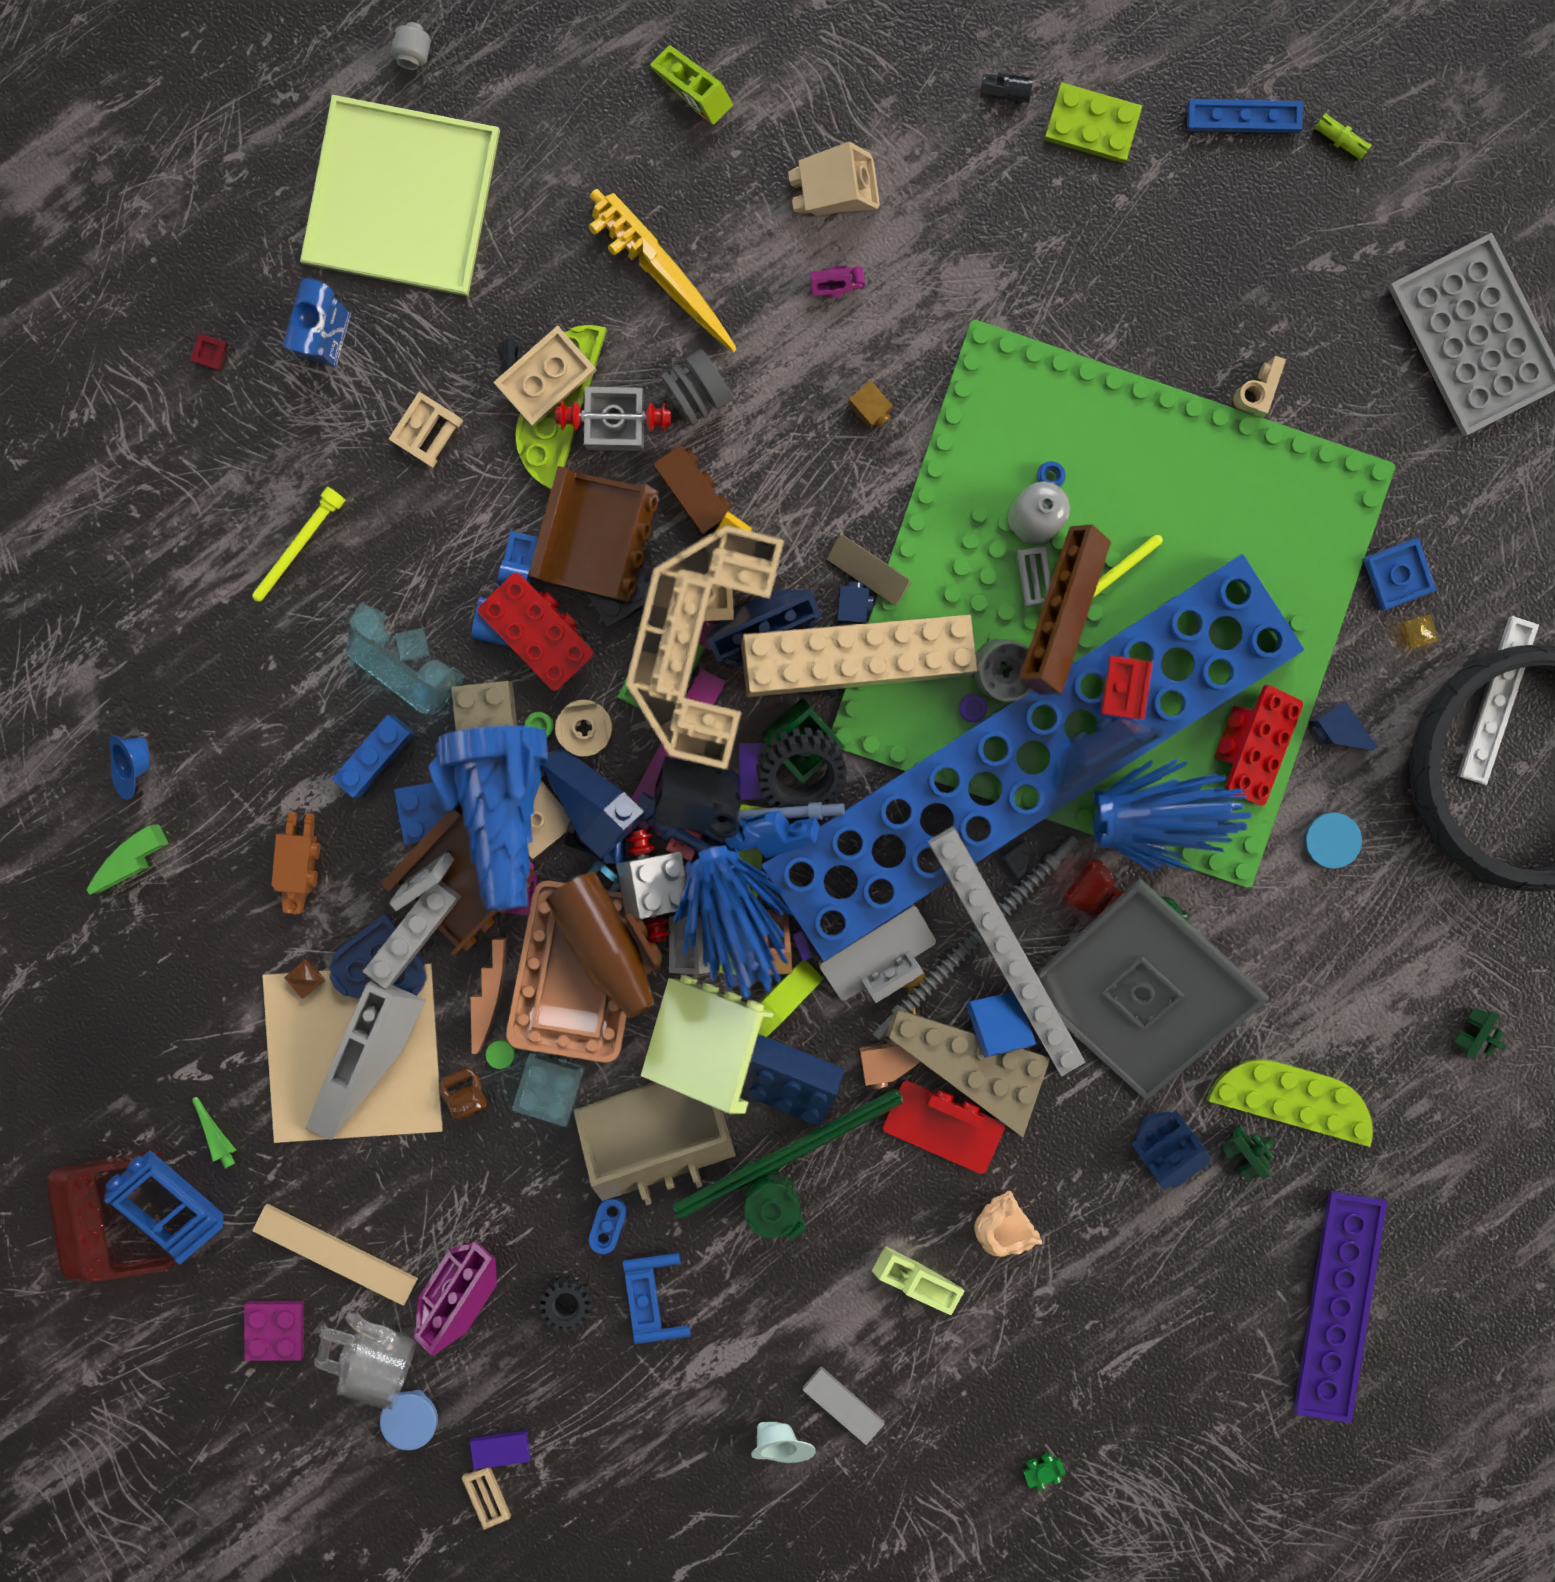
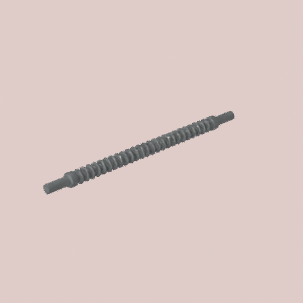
(1050, 862)

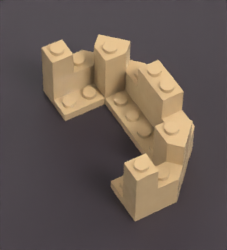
(671, 634)

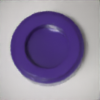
(973, 708)

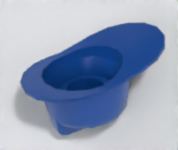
(128, 762)

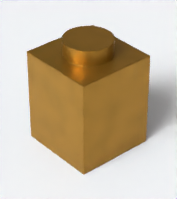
(871, 406)

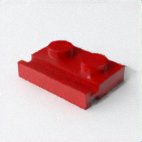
(1126, 687)

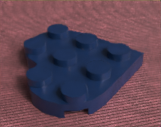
(356, 954)

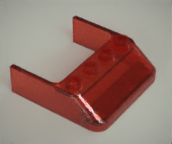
(80, 1224)

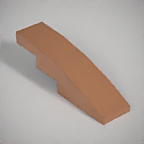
(486, 1004)

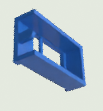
(191, 1235)

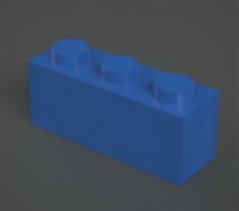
(373, 756)

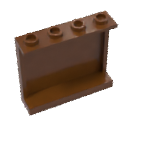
(593, 534)
(469, 913)

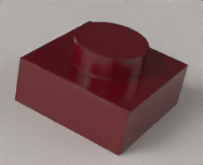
(209, 352)

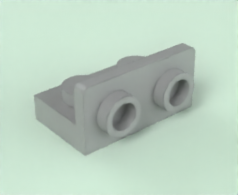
(693, 960)

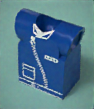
(316, 324)

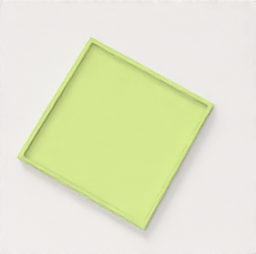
(400, 195)

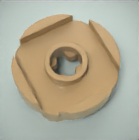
(597, 737)

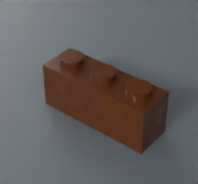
(693, 489)

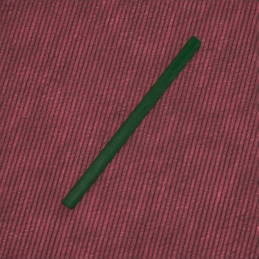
(787, 1154)

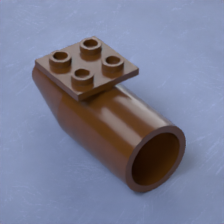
(608, 948)

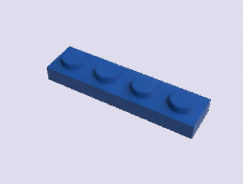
(1244, 116)

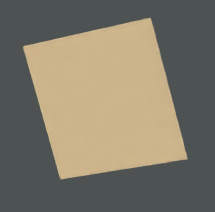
(302, 1046)

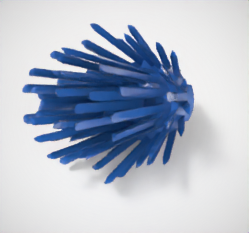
(1165, 816)
(736, 917)

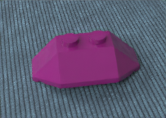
(454, 1296)

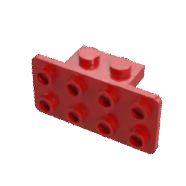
(536, 630)
(1258, 741)
(945, 1126)

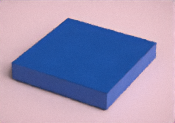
(1399, 574)
(1000, 1024)

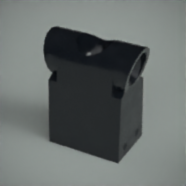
(697, 798)

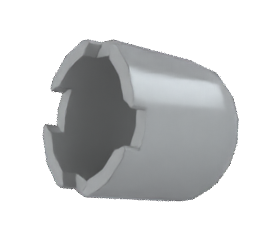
(1032, 521)

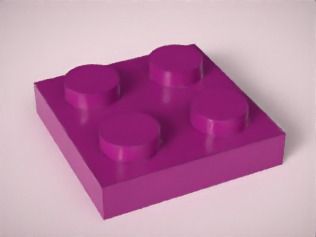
(274, 1330)

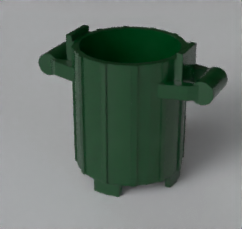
(773, 1206)

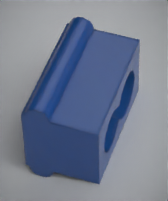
(617, 854)

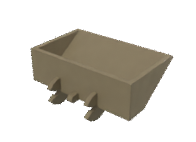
(649, 1139)

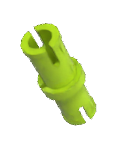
(1342, 136)

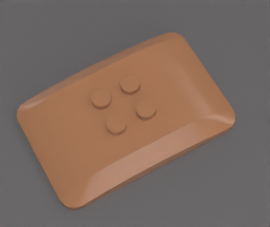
(554, 999)

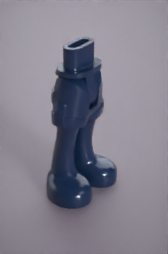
(646, 803)

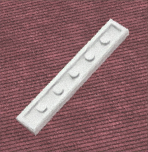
(1495, 708)

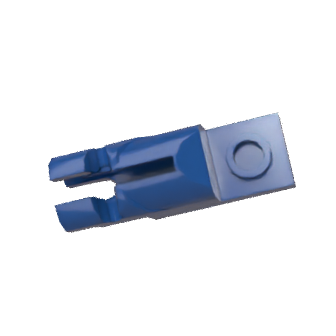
(774, 834)

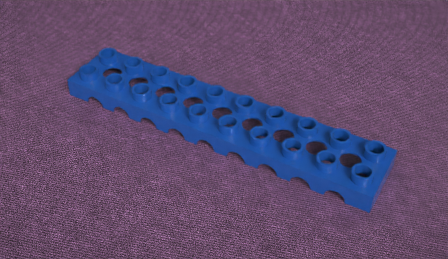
(1014, 726)

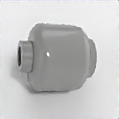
(410, 46)

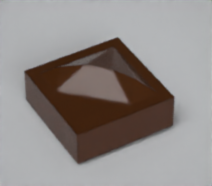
(304, 978)

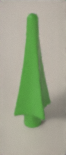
(218, 1143)

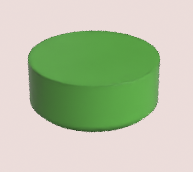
(541, 721)
(500, 1054)

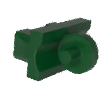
(1472, 1045)
(1256, 1163)

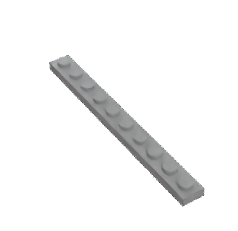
(1006, 950)

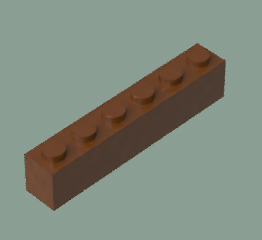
(1065, 609)

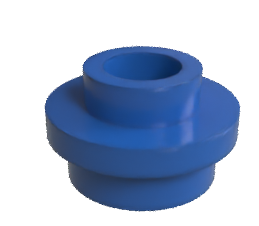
(1054, 467)

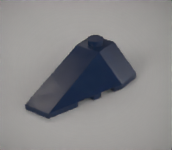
(594, 805)

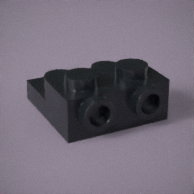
(614, 610)

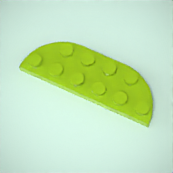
(545, 444)
(1295, 1098)

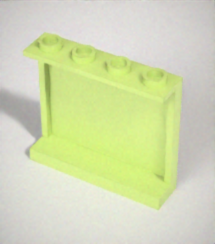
(703, 1043)

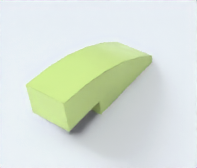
(917, 1281)

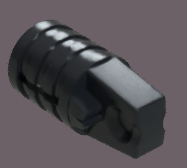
(1007, 86)

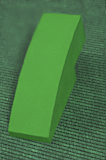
(128, 858)

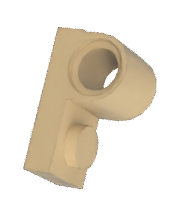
(1263, 391)

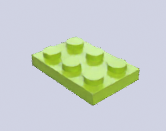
(1093, 123)

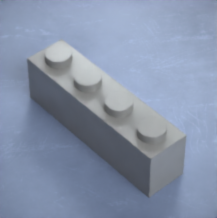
(412, 934)

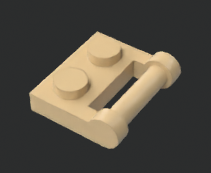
(418, 423)

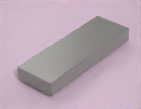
(843, 1405)

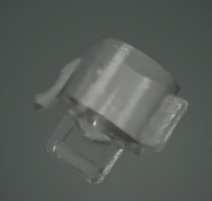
(371, 1362)

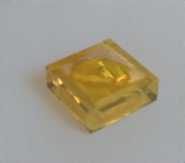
(1420, 631)

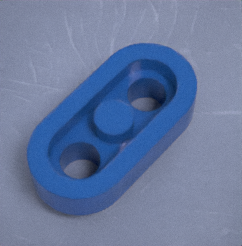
(607, 1224)

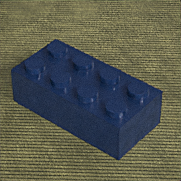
(791, 1080)

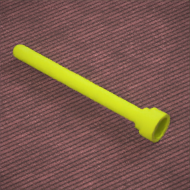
(329, 502)
(1128, 563)

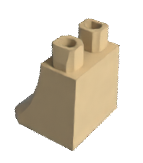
(835, 181)

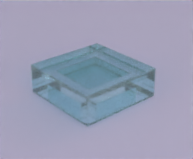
(412, 644)

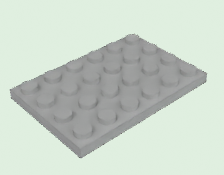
(1476, 334)

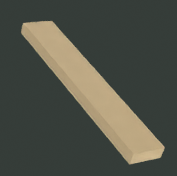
(335, 1254)

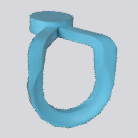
(607, 872)

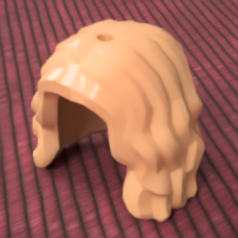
(1004, 1228)

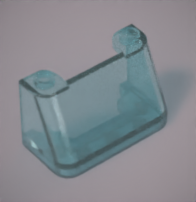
(423, 690)

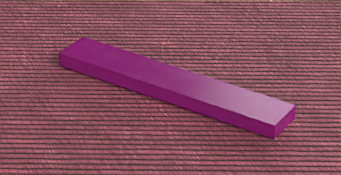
(704, 689)

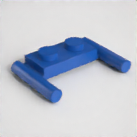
(644, 1299)

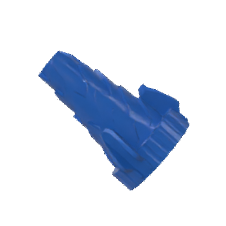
(495, 781)

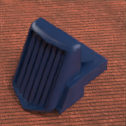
(1170, 1148)

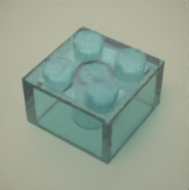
(548, 1089)

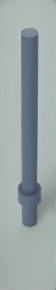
(812, 810)

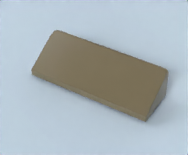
(869, 570)

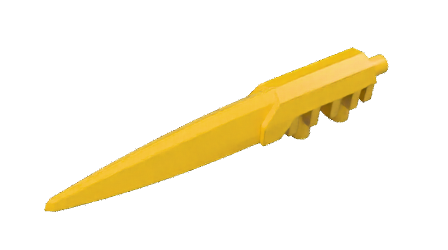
(637, 239)

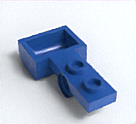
(517, 560)

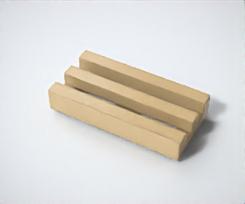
(496, 1519)

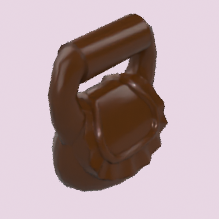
(467, 1100)

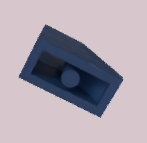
(1341, 728)

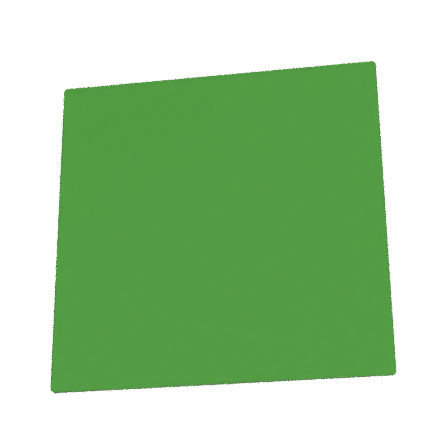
(1135, 468)

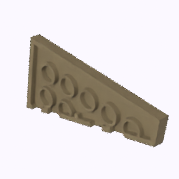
(1000, 1084)

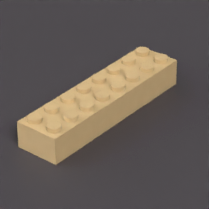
(858, 655)

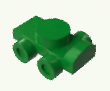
(1044, 1473)

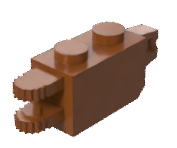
(295, 863)

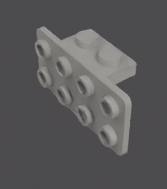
(881, 958)

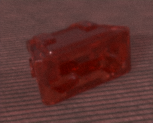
(1091, 888)

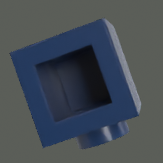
(854, 603)

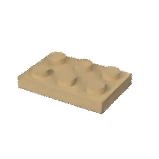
(545, 376)

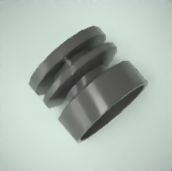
(696, 387)
(988, 659)

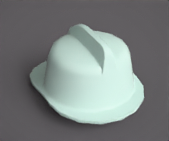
(780, 1444)

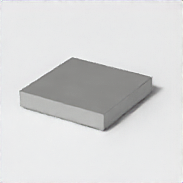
(421, 881)

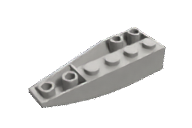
(365, 1054)

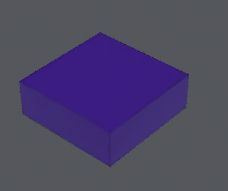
(802, 944)

